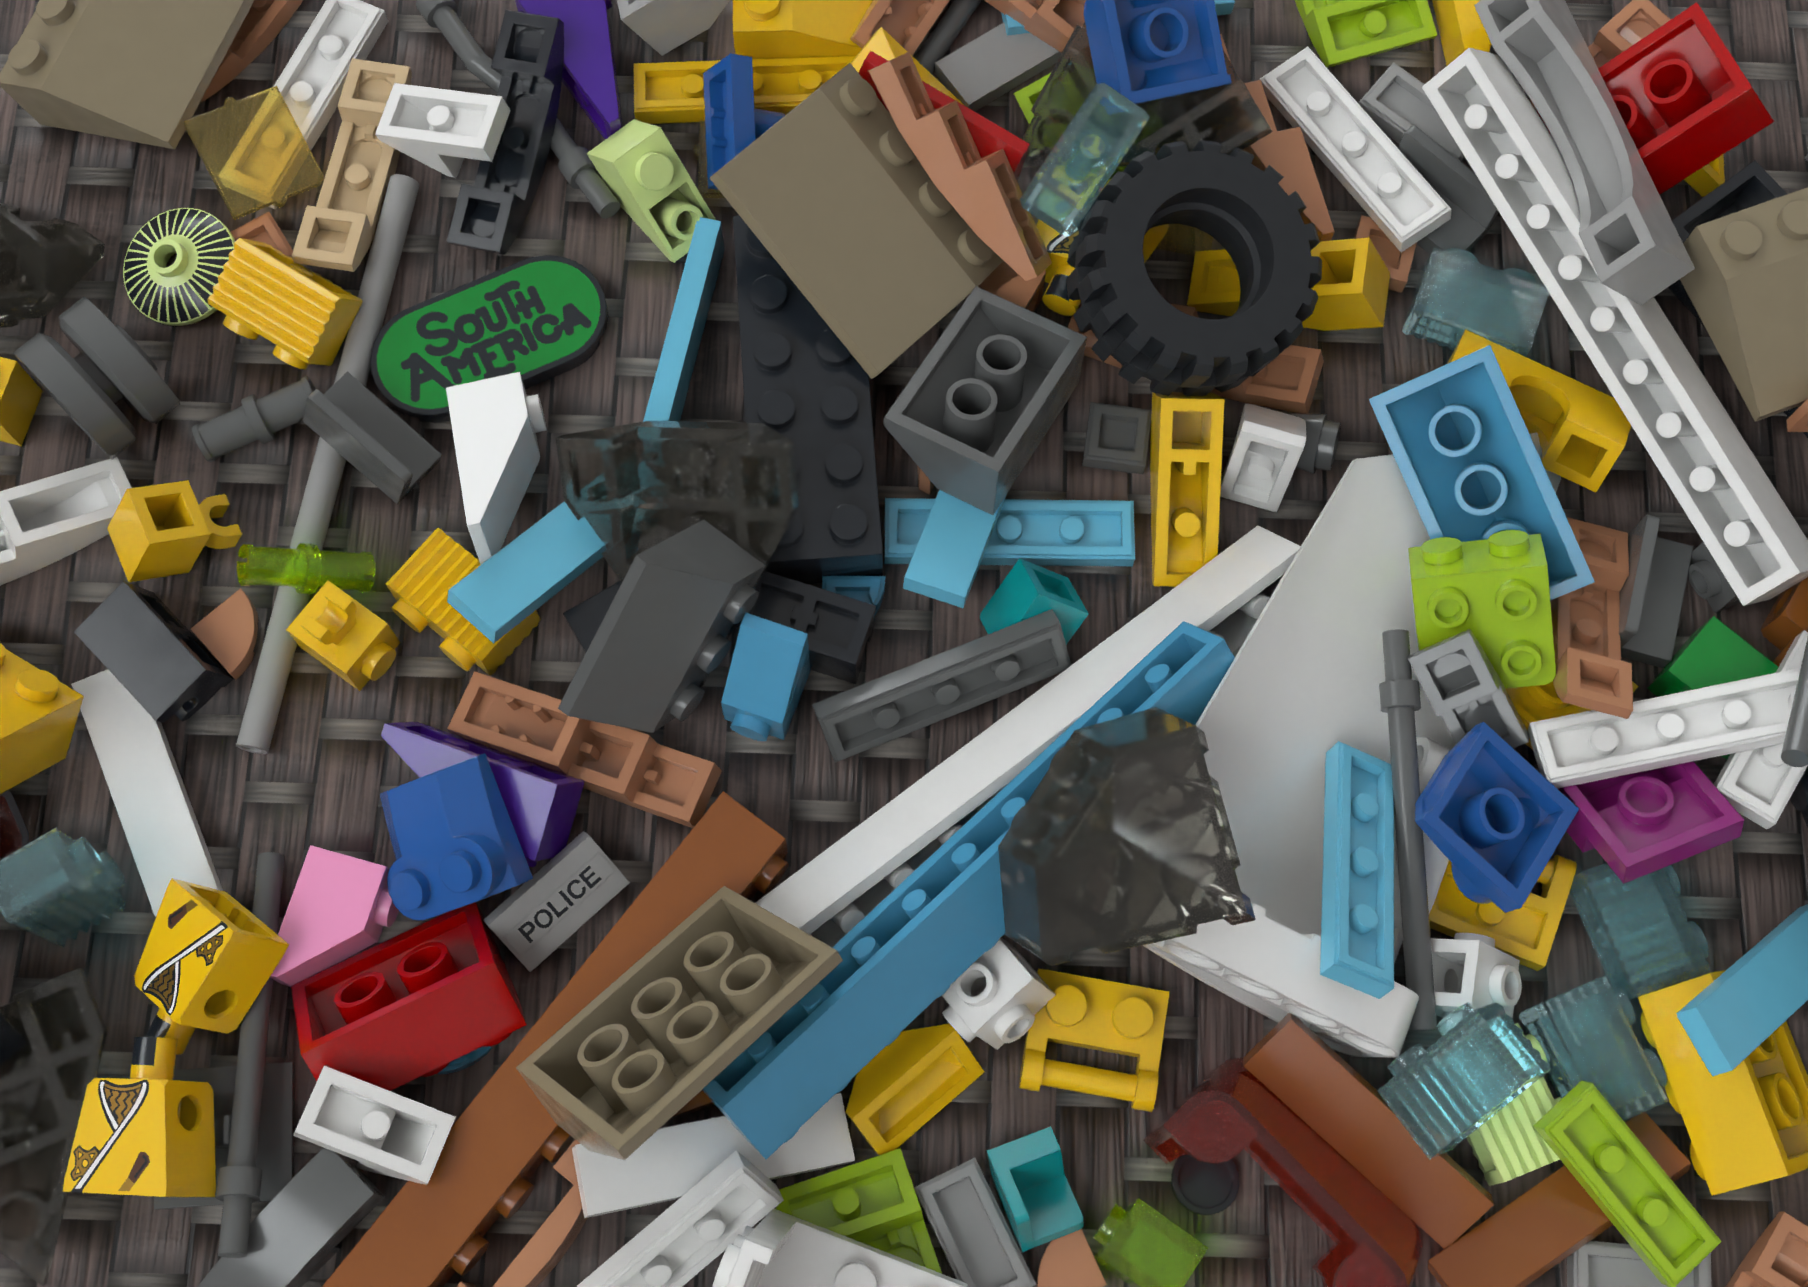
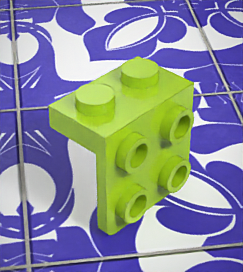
(1495, 591)

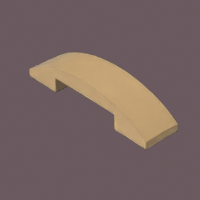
(358, 174)

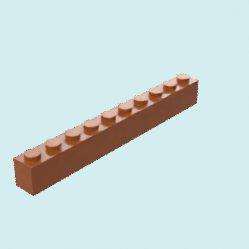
(506, 1129)

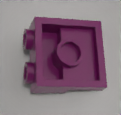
(1651, 818)

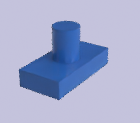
(730, 111)

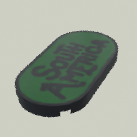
(521, 319)

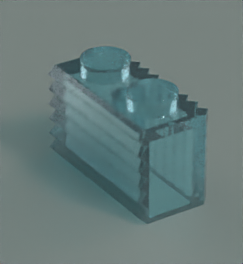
(1084, 159)
(1468, 295)
(59, 887)
(1640, 929)
(1592, 1040)
(1462, 1077)

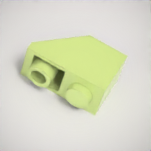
(651, 185)

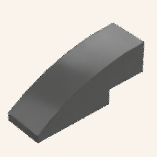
(301, 1225)

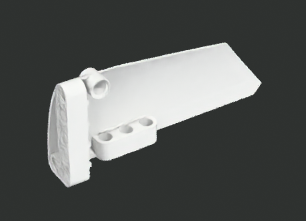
(1285, 701)

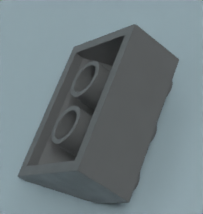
(986, 397)
(665, 631)

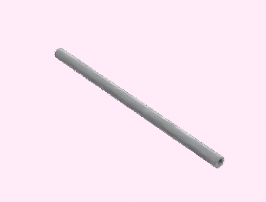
(328, 465)

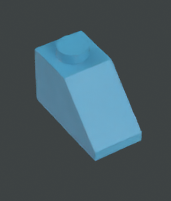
(765, 678)

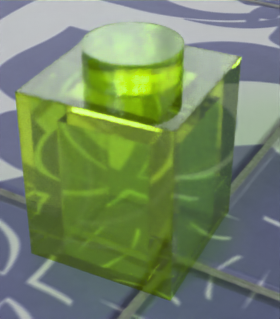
(1146, 1247)

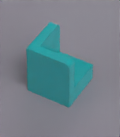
(1029, 592)
(1035, 1189)

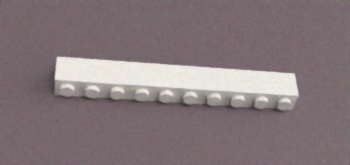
(1627, 342)
(882, 851)

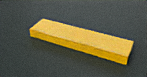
(676, 89)

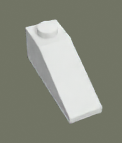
(495, 453)

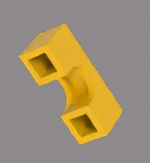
(1575, 424)

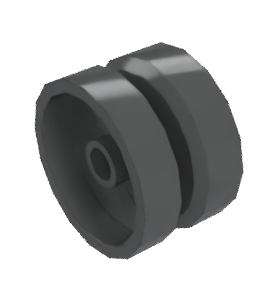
(99, 377)

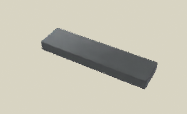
(943, 685)

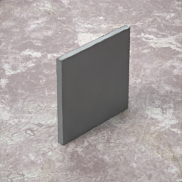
(276, 1128)

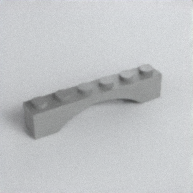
(1619, 206)

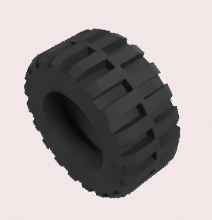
(1246, 216)

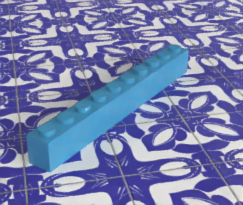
(929, 925)

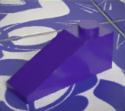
(588, 57)
(536, 797)

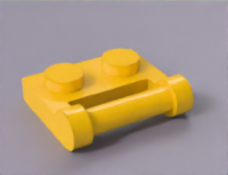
(1519, 933)
(1100, 1018)

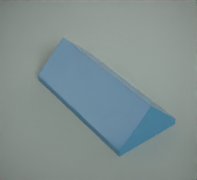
(1476, 462)

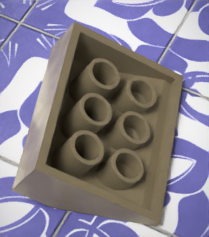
(121, 64)
(856, 220)
(1755, 298)
(674, 1022)

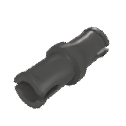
(253, 420)

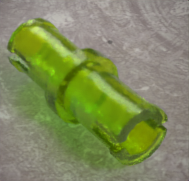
(305, 568)

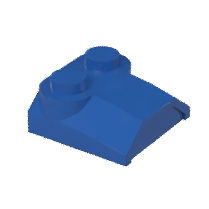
(1155, 47)
(1493, 818)
(451, 840)

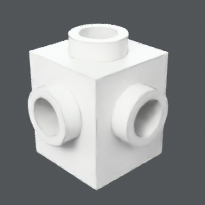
(1474, 973)
(996, 997)

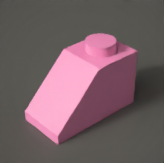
(332, 913)

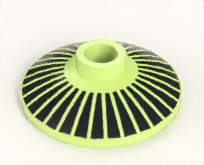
(177, 292)

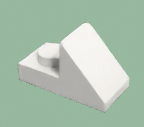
(442, 125)
(1263, 457)
(374, 1127)

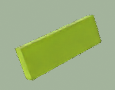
(1627, 1183)

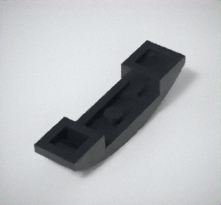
(531, 68)

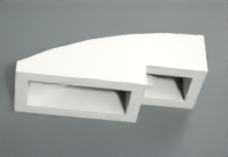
(57, 516)

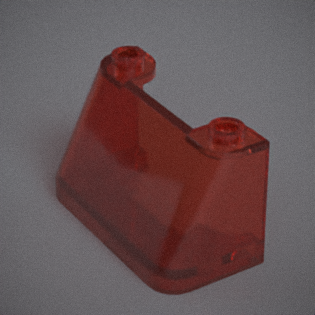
(1237, 1112)

